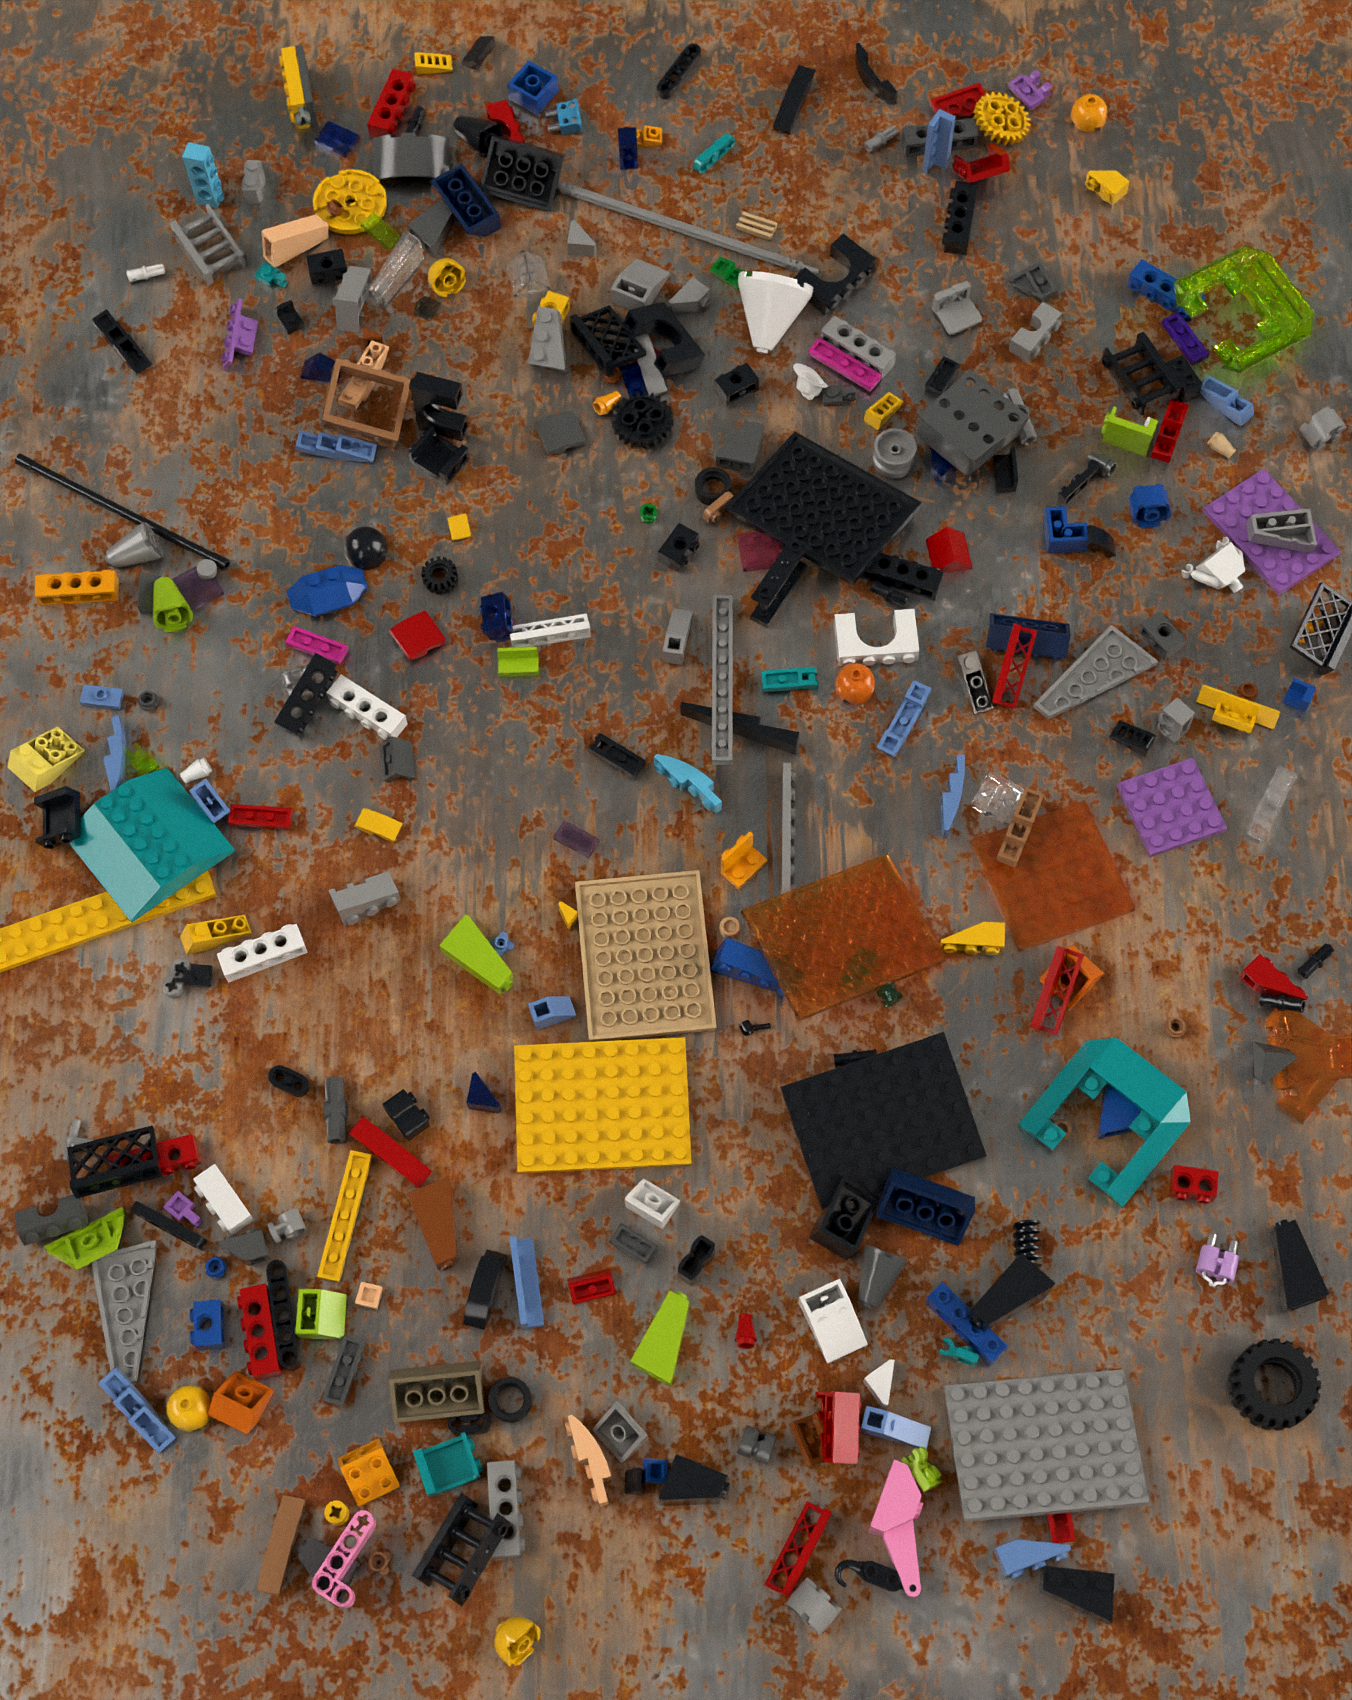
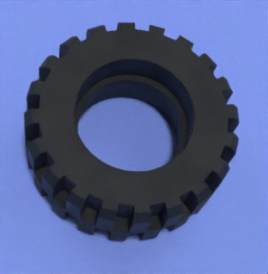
(1298, 1368)

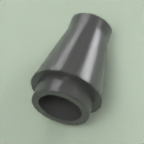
(1106, 464)

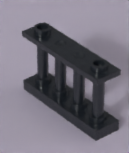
(1152, 360)
(779, 582)
(445, 1539)

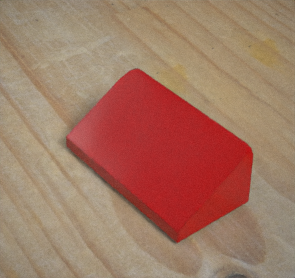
(591, 1286)

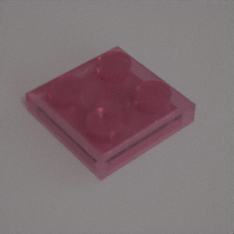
(757, 551)

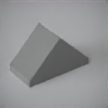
(580, 242)

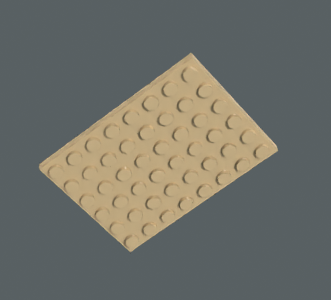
(645, 956)

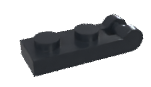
(1078, 484)
(616, 755)

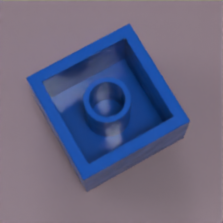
(533, 87)

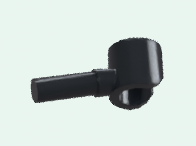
(747, 1028)

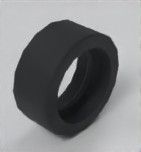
(707, 474)
(495, 1390)

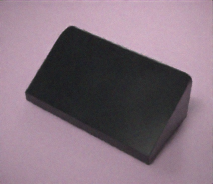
(479, 51)

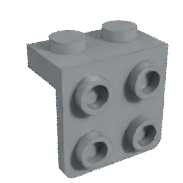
(956, 309)

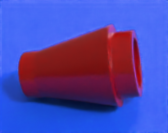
(745, 1333)

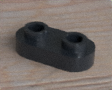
(289, 1082)

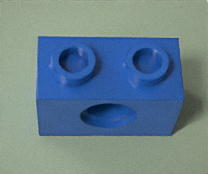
(214, 1336)

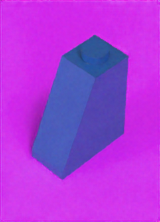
(1115, 1114)

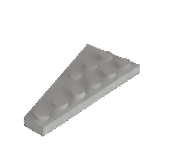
(1102, 666)
(123, 1296)

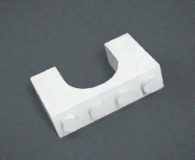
(901, 649)

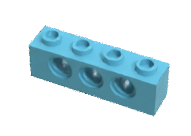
(203, 175)

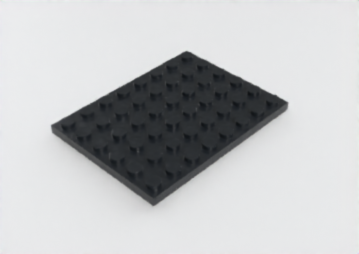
(826, 504)
(882, 1115)

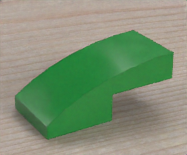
(727, 272)

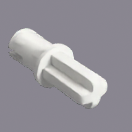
(145, 272)

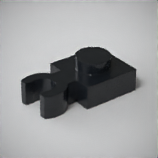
(197, 975)

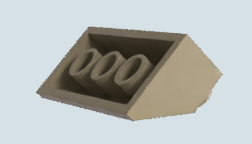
(436, 1391)

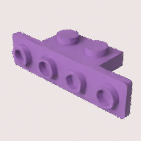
(240, 335)

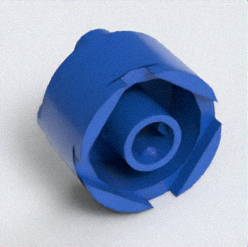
(1149, 505)

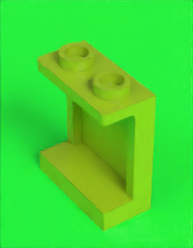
(1128, 434)

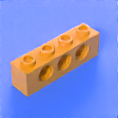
(86, 593)

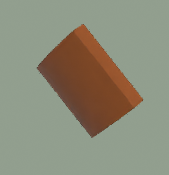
(807, 1435)

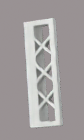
(551, 634)

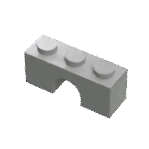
(1028, 343)

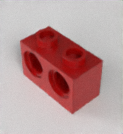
(1193, 1178)

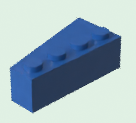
(744, 964)

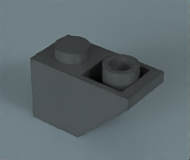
(248, 1248)

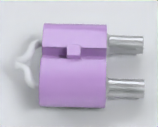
(1217, 1263)

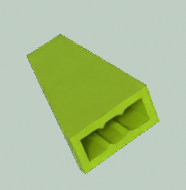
(476, 955)
(662, 1342)

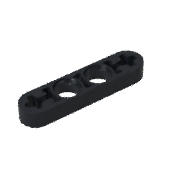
(681, 72)
(168, 1225)

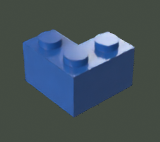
(1063, 536)

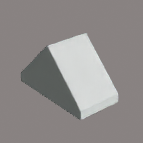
(880, 1383)

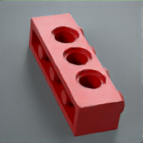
(391, 104)
(184, 1145)
(268, 1366)

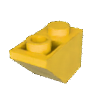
(1107, 184)

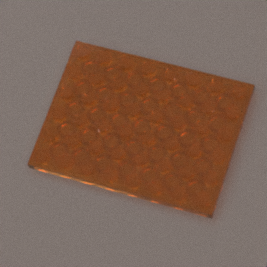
(843, 936)

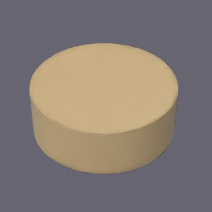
(730, 927)

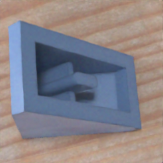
(209, 801)

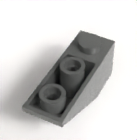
(973, 680)

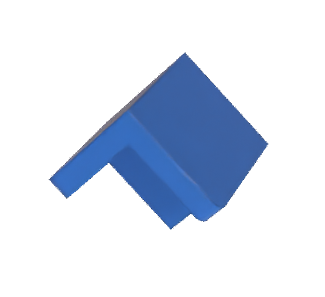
(1299, 695)

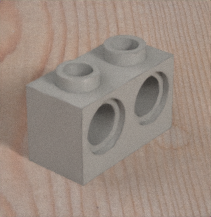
(1175, 719)

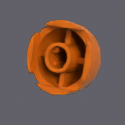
(855, 683)

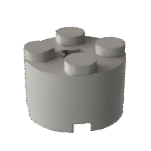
(1323, 427)
(813, 1606)

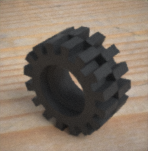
(439, 585)

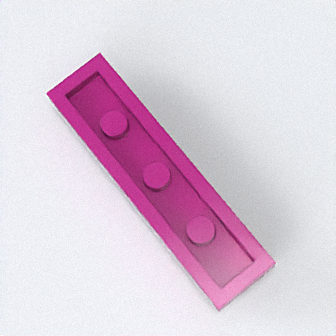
(844, 364)

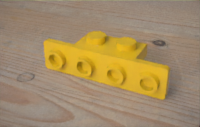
(1236, 711)

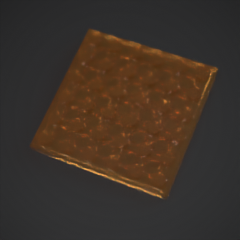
(1059, 881)

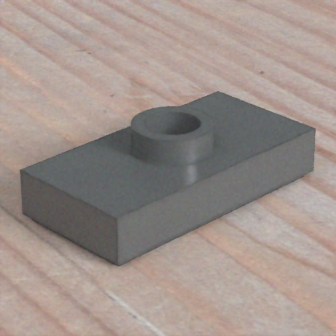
(633, 1244)

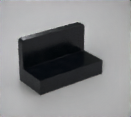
(1006, 471)

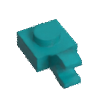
(268, 275)
(964, 1355)

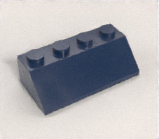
(467, 202)
(1051, 637)
(926, 1206)

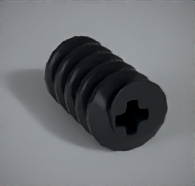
(1026, 1240)

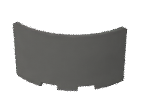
(409, 156)

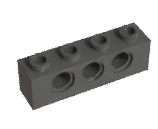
(964, 137)

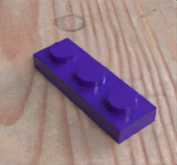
(1185, 339)

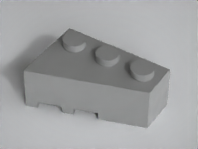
(547, 341)
(1283, 529)

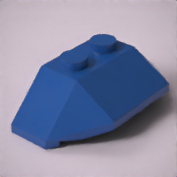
(327, 590)

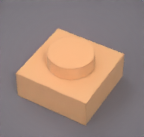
(369, 1295)

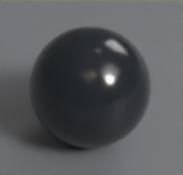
(365, 548)

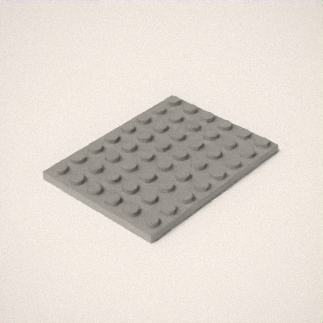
(1045, 1445)

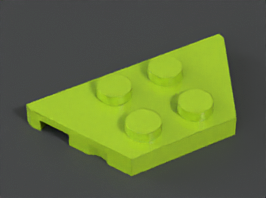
(89, 1242)

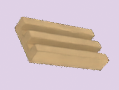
(757, 224)

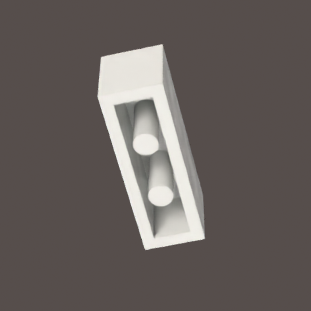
(222, 1200)

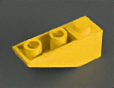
(213, 933)
(982, 938)

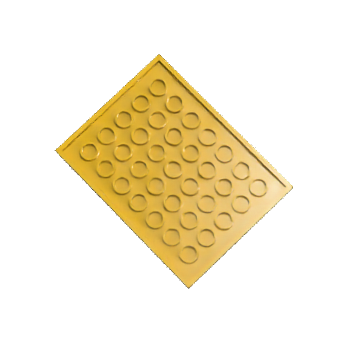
(602, 1105)

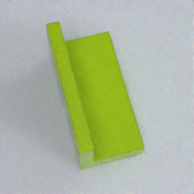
(518, 661)

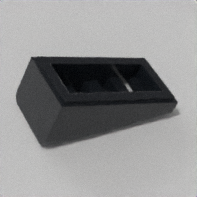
(1135, 731)

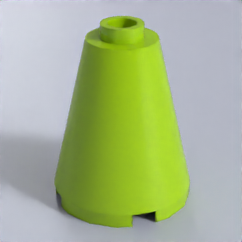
(169, 606)

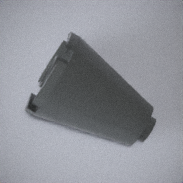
(878, 1275)

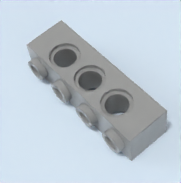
(855, 337)
(497, 1473)

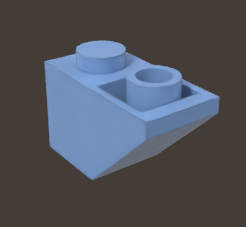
(551, 1011)

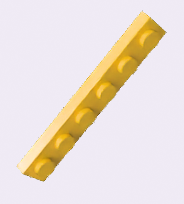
(344, 1216)

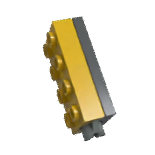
(298, 87)

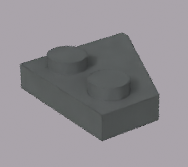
(1034, 282)

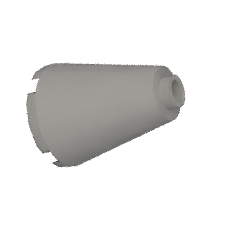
(134, 548)

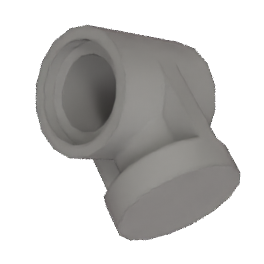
(290, 1225)

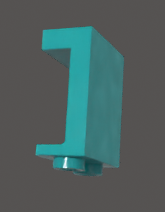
(448, 1465)

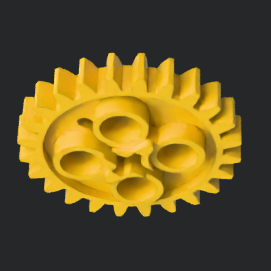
(1002, 118)

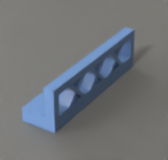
(938, 141)
(526, 1283)

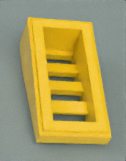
(422, 60)
(876, 419)

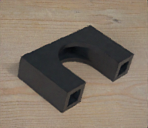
(858, 264)
(659, 319)
(432, 391)

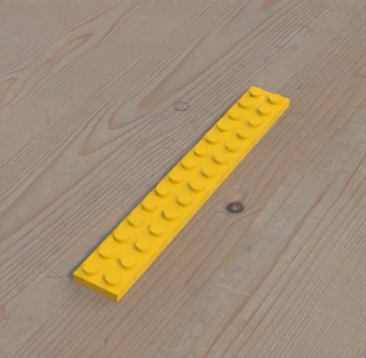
(86, 922)

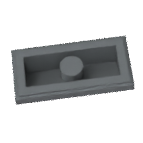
(145, 592)

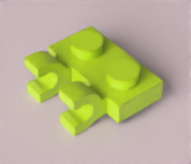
(924, 1473)

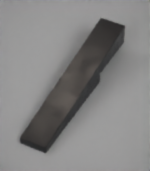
(748, 727)

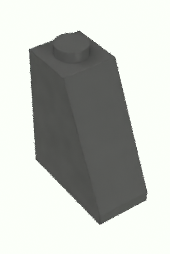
(433, 227)
(742, 448)
(312, 1557)

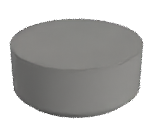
(206, 569)

